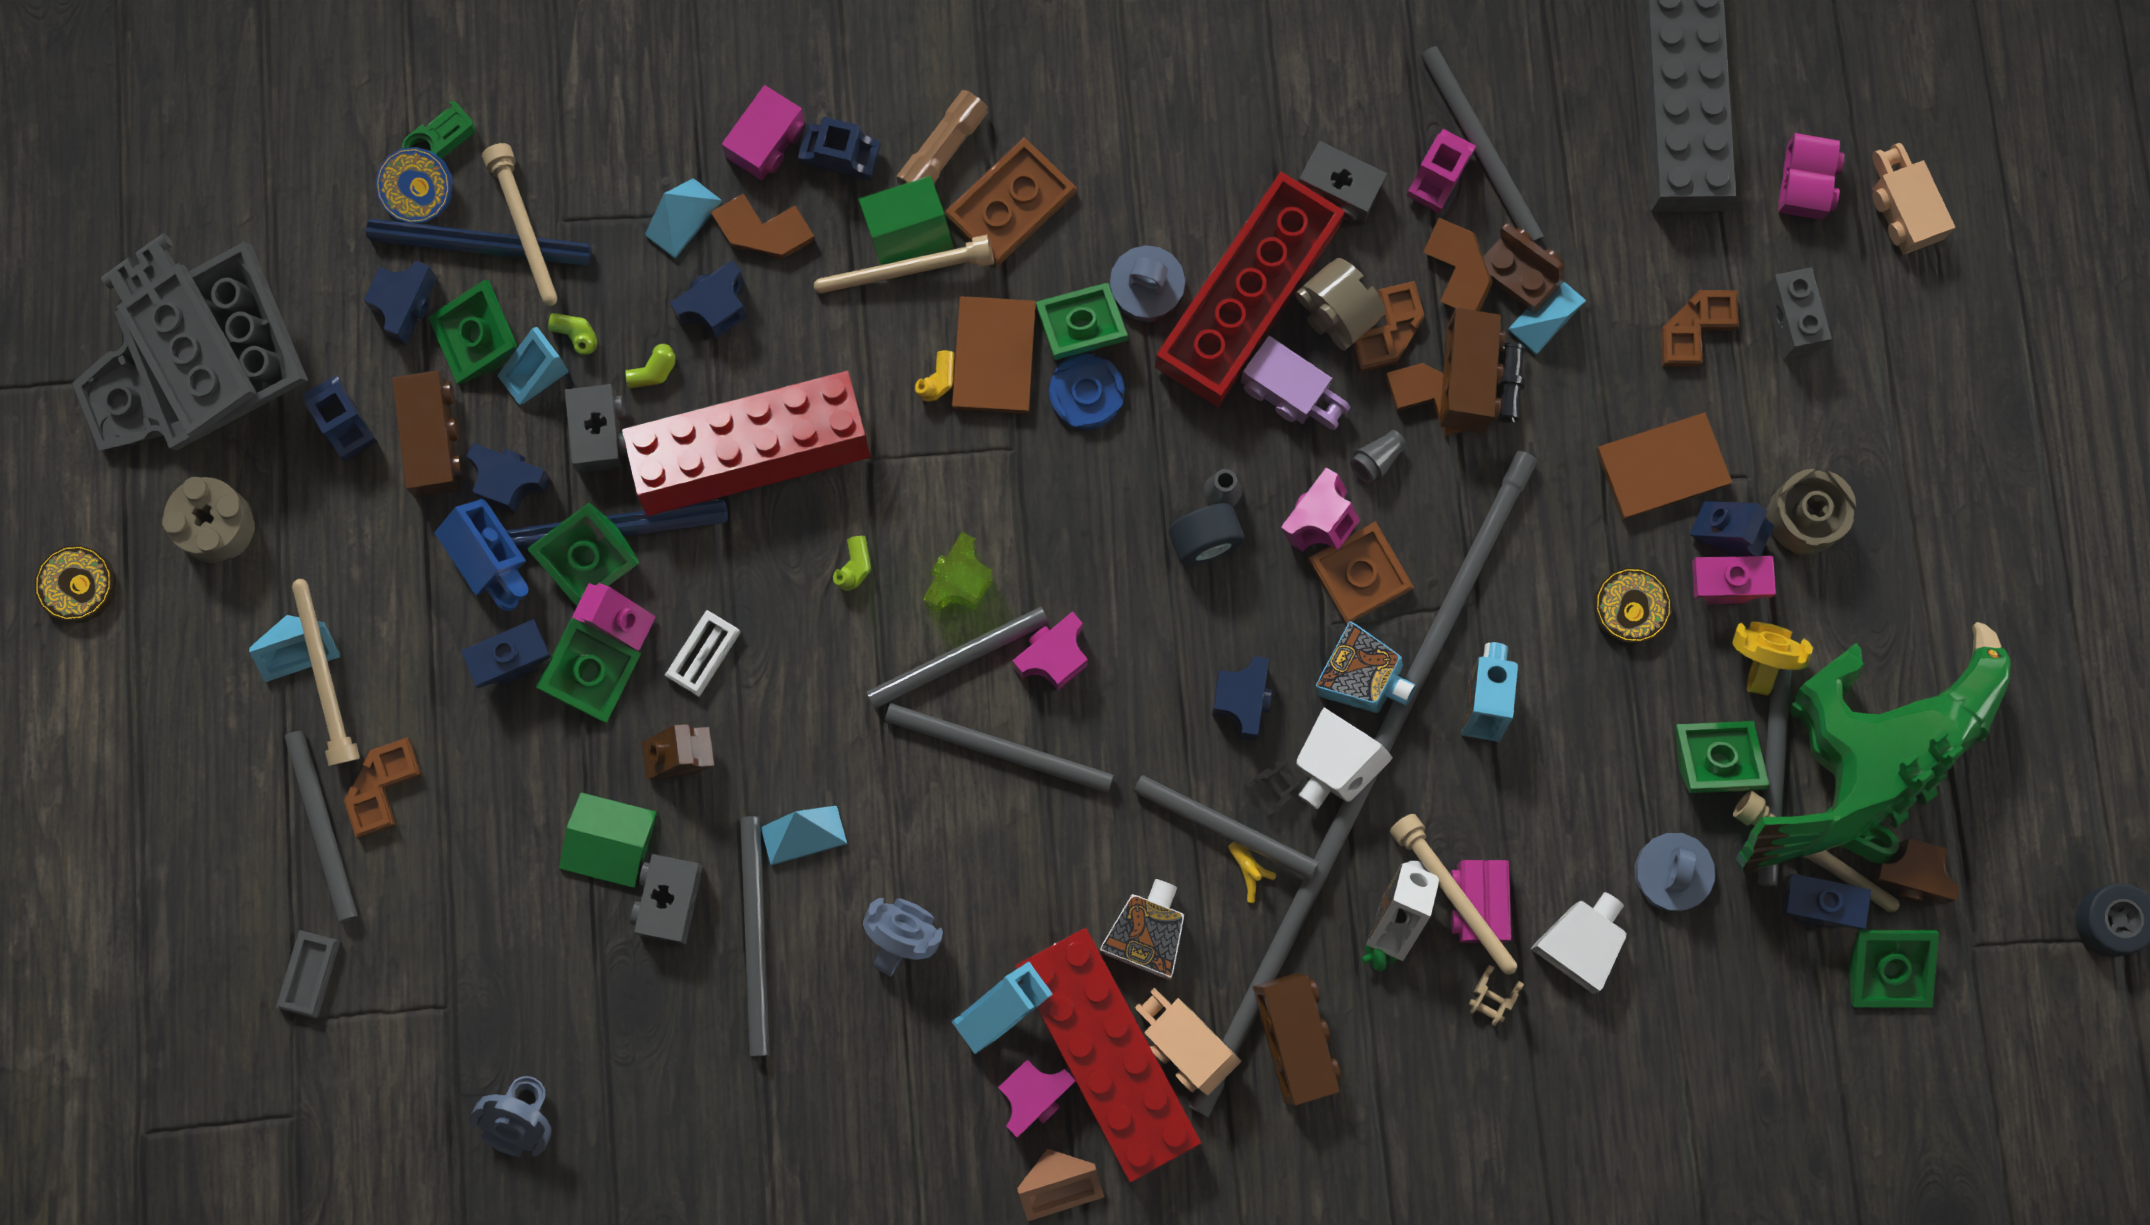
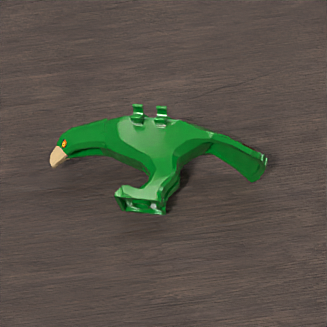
(1880, 757)

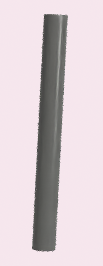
(957, 657)
(321, 826)
(1226, 827)

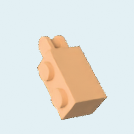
(1909, 201)
(1188, 1043)

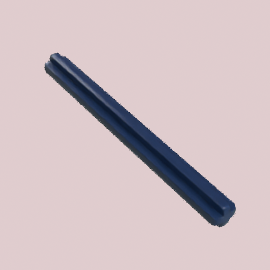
(474, 241)
(637, 522)

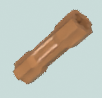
(959, 122)

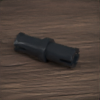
(1511, 382)

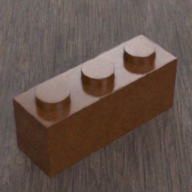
(1471, 371)
(427, 433)
(1297, 1038)

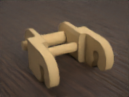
(1482, 990)

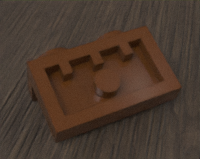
(1524, 268)

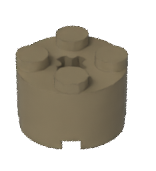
(1340, 303)
(1824, 493)
(192, 506)

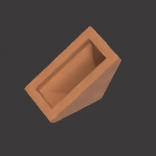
(1058, 1184)

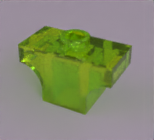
(958, 577)

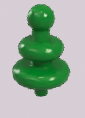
(1377, 958)

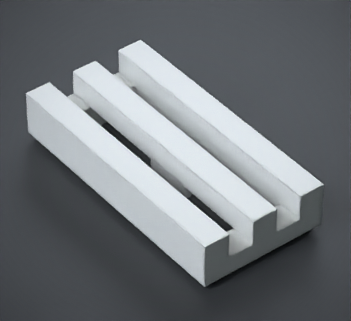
(715, 661)

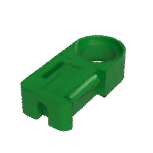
(443, 132)

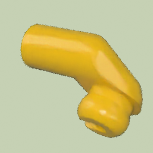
(941, 381)

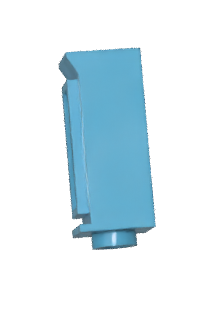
(1002, 1007)

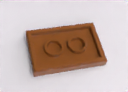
(1011, 200)
(994, 355)
(1663, 466)

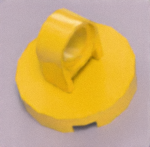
(1770, 650)

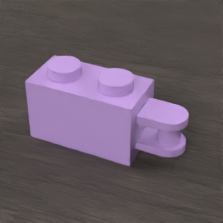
(1292, 385)

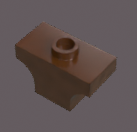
(677, 752)
(1917, 873)

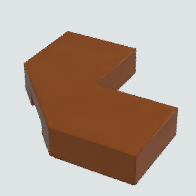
(776, 237)
(1461, 249)
(1704, 312)
(1386, 344)
(1416, 387)
(367, 799)

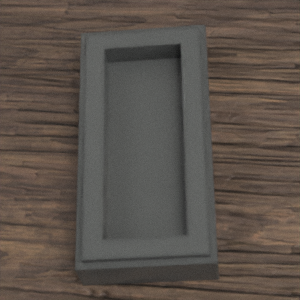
(308, 974)

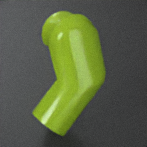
(577, 329)
(656, 369)
(856, 568)

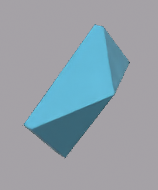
(681, 216)
(1538, 328)
(532, 367)
(285, 649)
(803, 834)

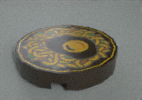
(75, 584)
(1632, 606)

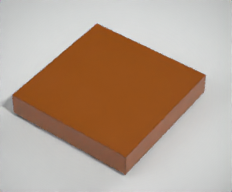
(1361, 574)

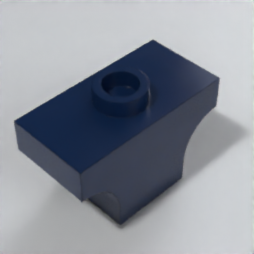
(839, 148)
(401, 298)
(713, 300)
(339, 418)
(505, 477)
(1733, 527)
(507, 655)
(1243, 697)
(1826, 903)

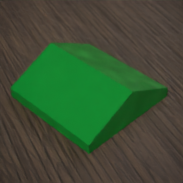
(906, 221)
(1081, 321)
(473, 333)
(583, 552)
(588, 670)
(1720, 757)
(607, 840)
(1893, 968)

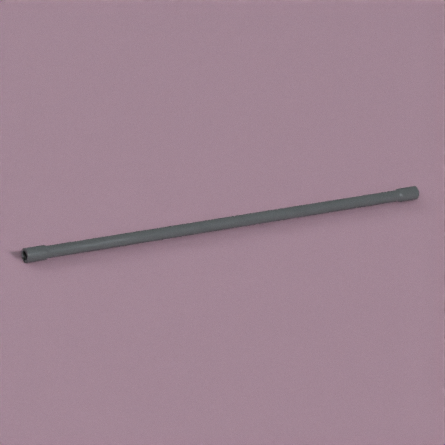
(1512, 486)

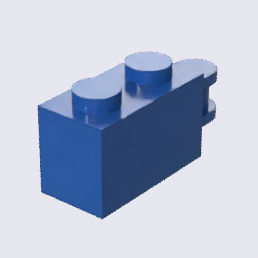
(484, 553)

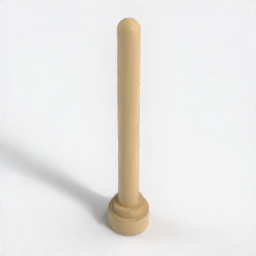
(500, 162)
(975, 252)
(339, 746)
(1753, 808)
(1410, 833)

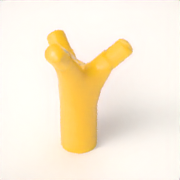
(1251, 869)

